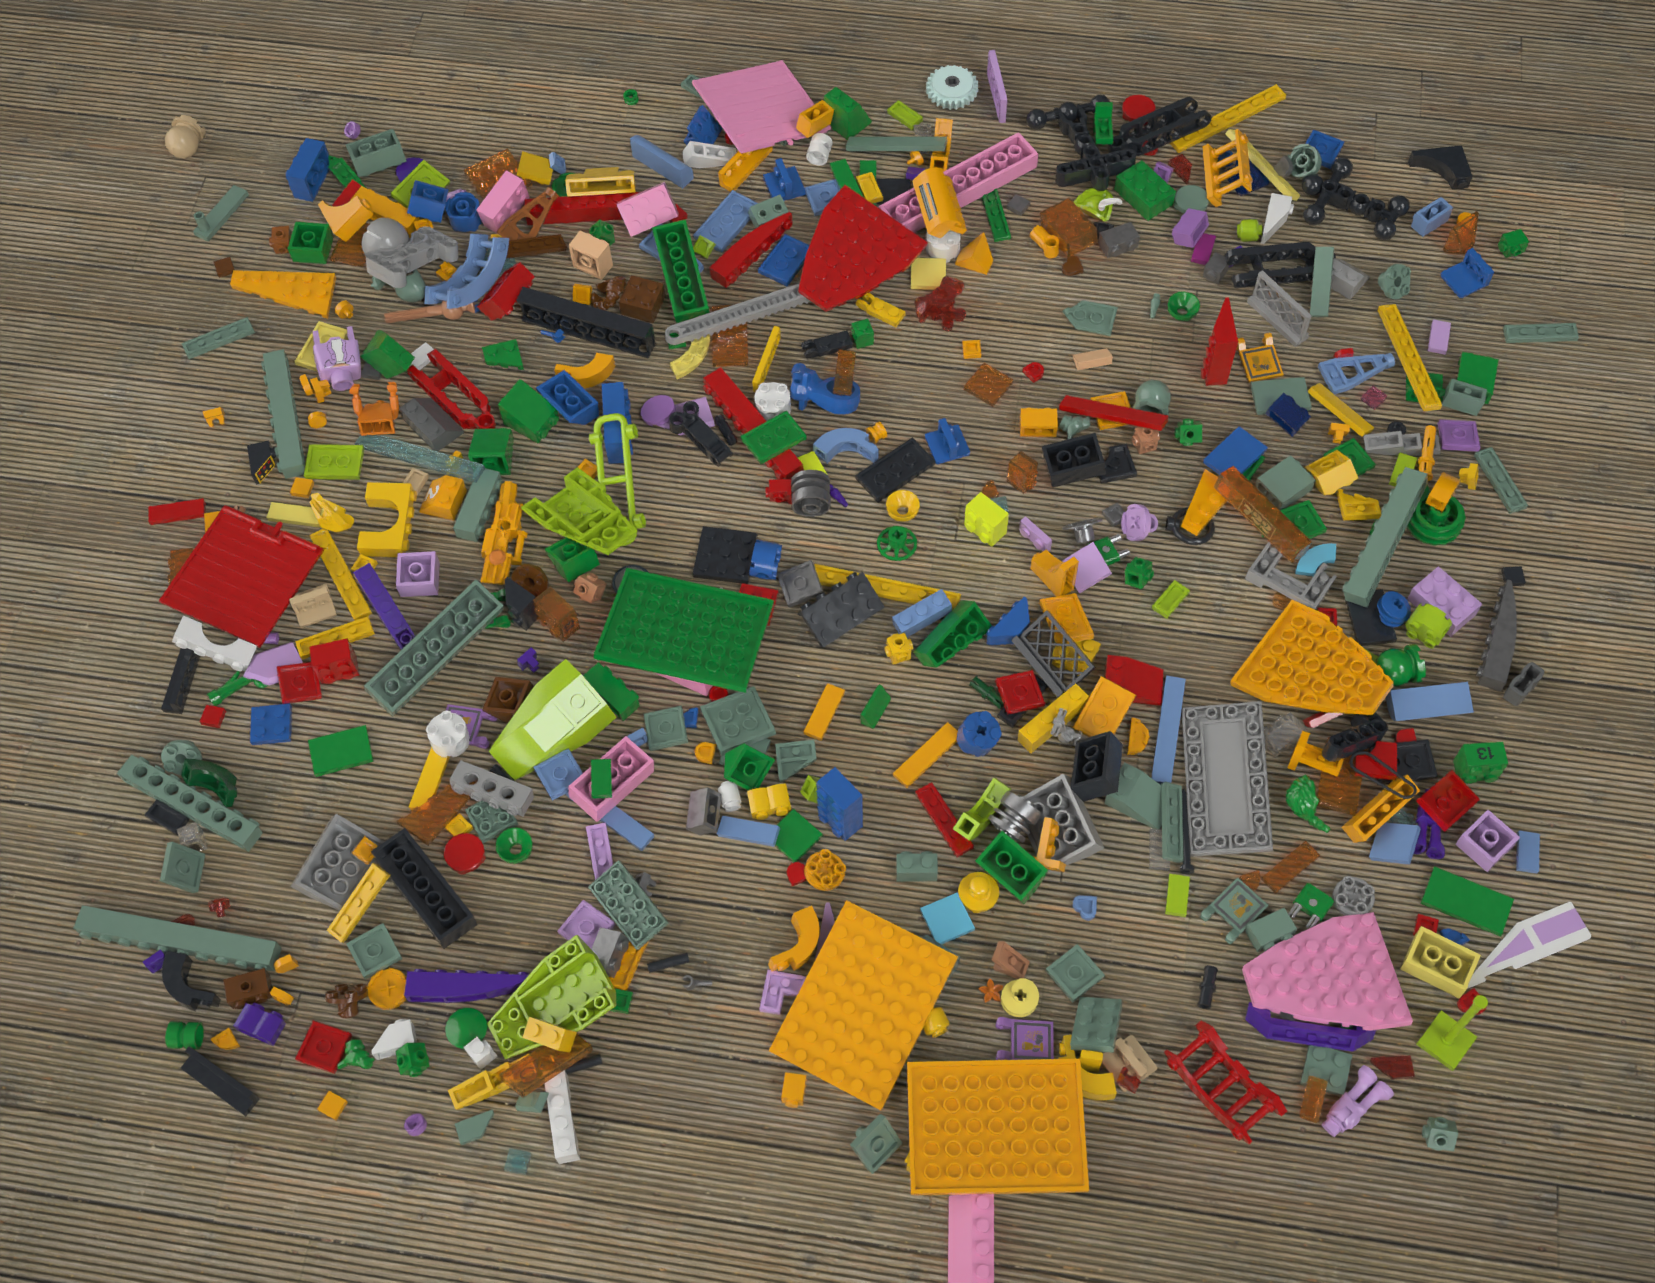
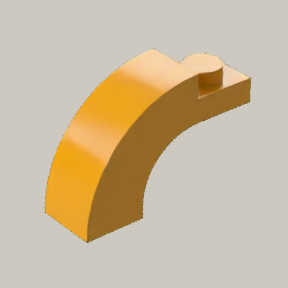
(591, 374)

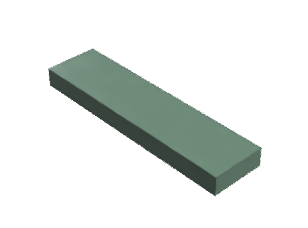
(1322, 281)
(1540, 332)
(218, 338)
(1500, 480)
(1172, 822)

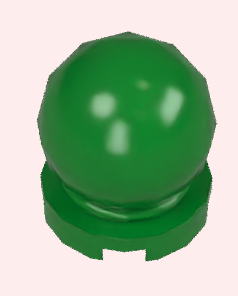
(1402, 665)

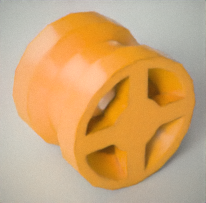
(876, 432)

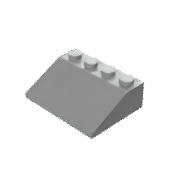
(1077, 832)
(331, 868)

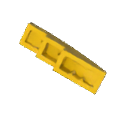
(480, 1086)

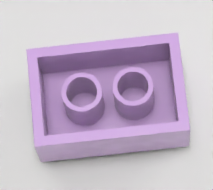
(1447, 595)

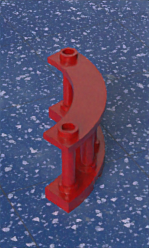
(1237, 1073)

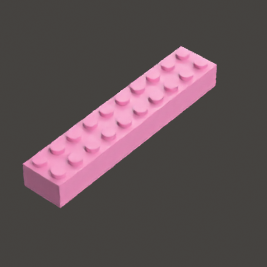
(971, 178)

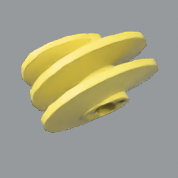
(1028, 993)

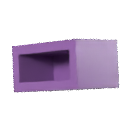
(1190, 227)

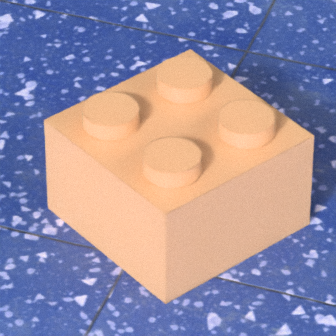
(591, 255)

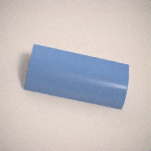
(661, 161)
(1429, 701)

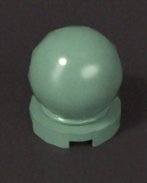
(1153, 397)

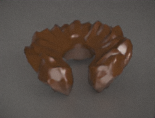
(613, 288)

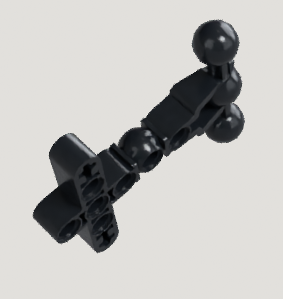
(1092, 164)

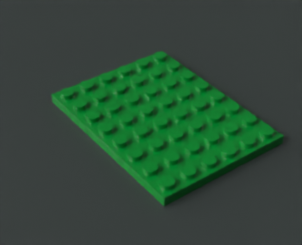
(684, 630)

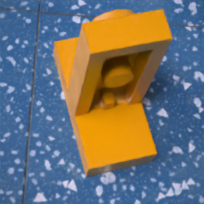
(1312, 756)
(1047, 848)

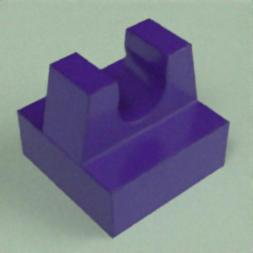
(528, 660)

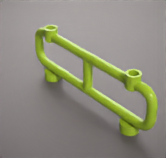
(628, 432)

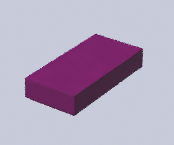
(1203, 249)

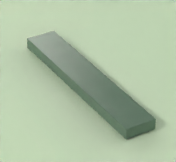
(896, 144)

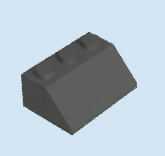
(430, 422)

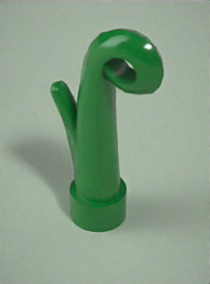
(230, 687)

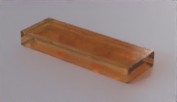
(1290, 867)

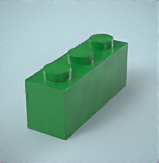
(613, 691)

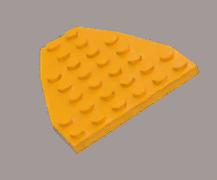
(1312, 666)

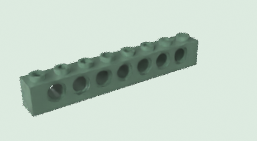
(243, 838)

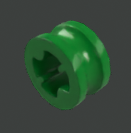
(631, 101)

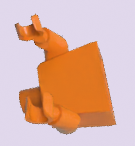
(376, 417)

